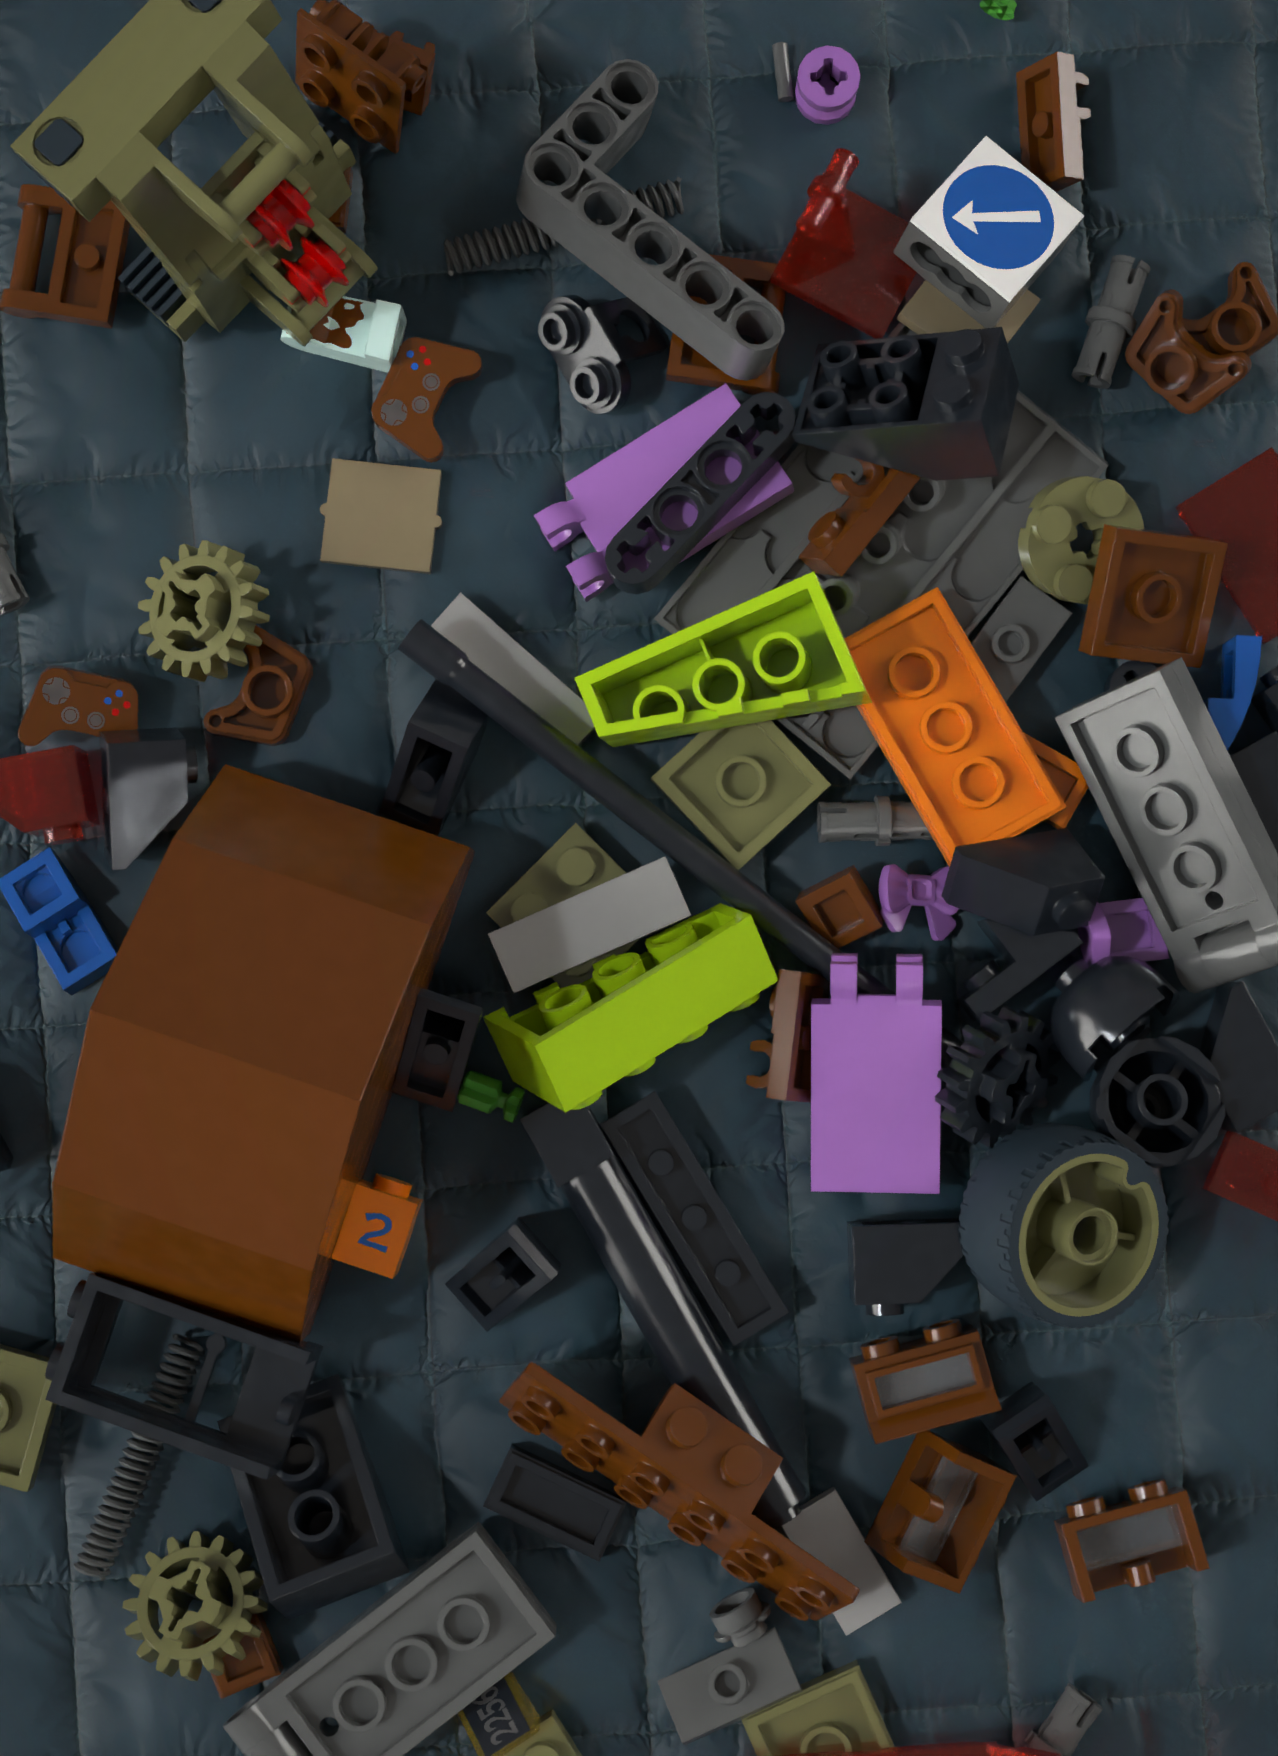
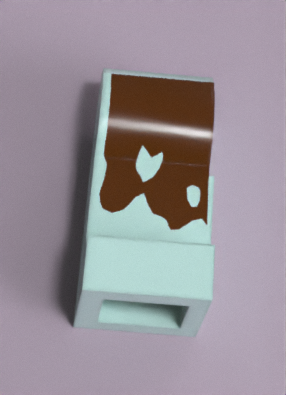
(357, 333)

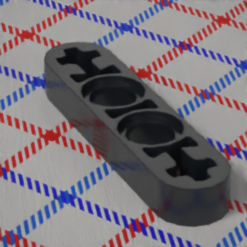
(693, 486)

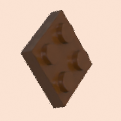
(1152, 596)

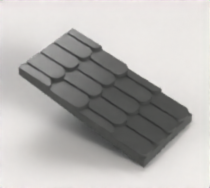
(939, 536)

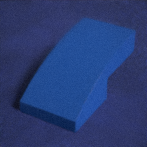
(1238, 680)
(60, 920)

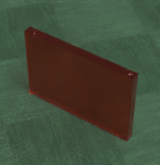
(1244, 515)

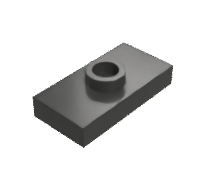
(1018, 634)
(729, 1687)

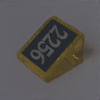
(500, 1718)

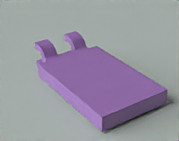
(626, 480)
(875, 1084)

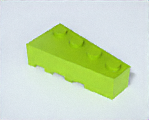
(734, 669)
(633, 1008)

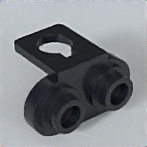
(591, 349)

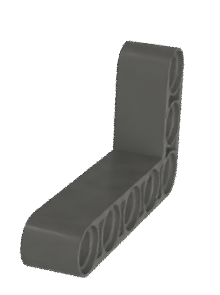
(636, 230)

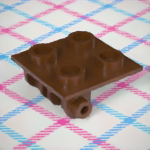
(355, 79)

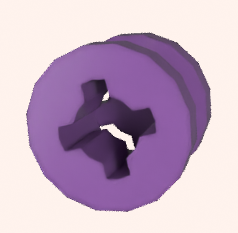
(824, 100)

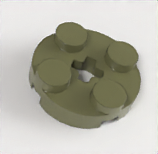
(1052, 526)

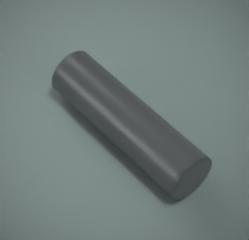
(782, 72)

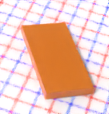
(948, 728)

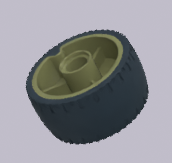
(1063, 1224)

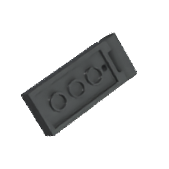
(1181, 823)
(402, 1660)

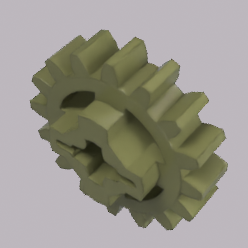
(203, 611)
(182, 1632)

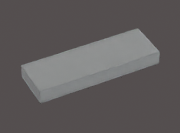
(514, 668)
(589, 924)

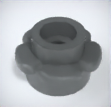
(740, 1617)

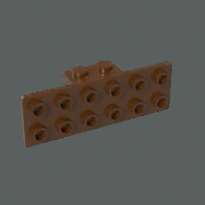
(692, 1472)

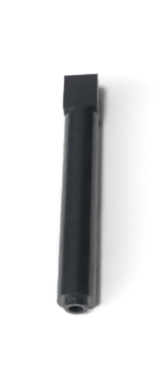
(653, 1284)

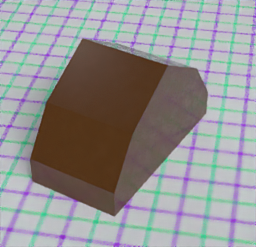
(250, 1049)

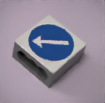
(987, 233)

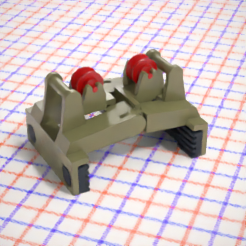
(251, 214)

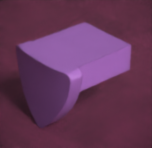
(1122, 930)

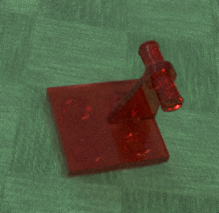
(845, 253)

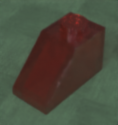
(49, 794)

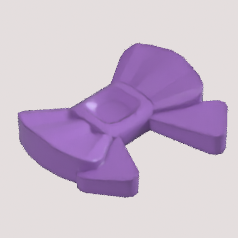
(902, 890)

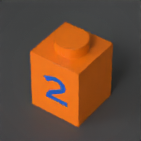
(378, 1225)

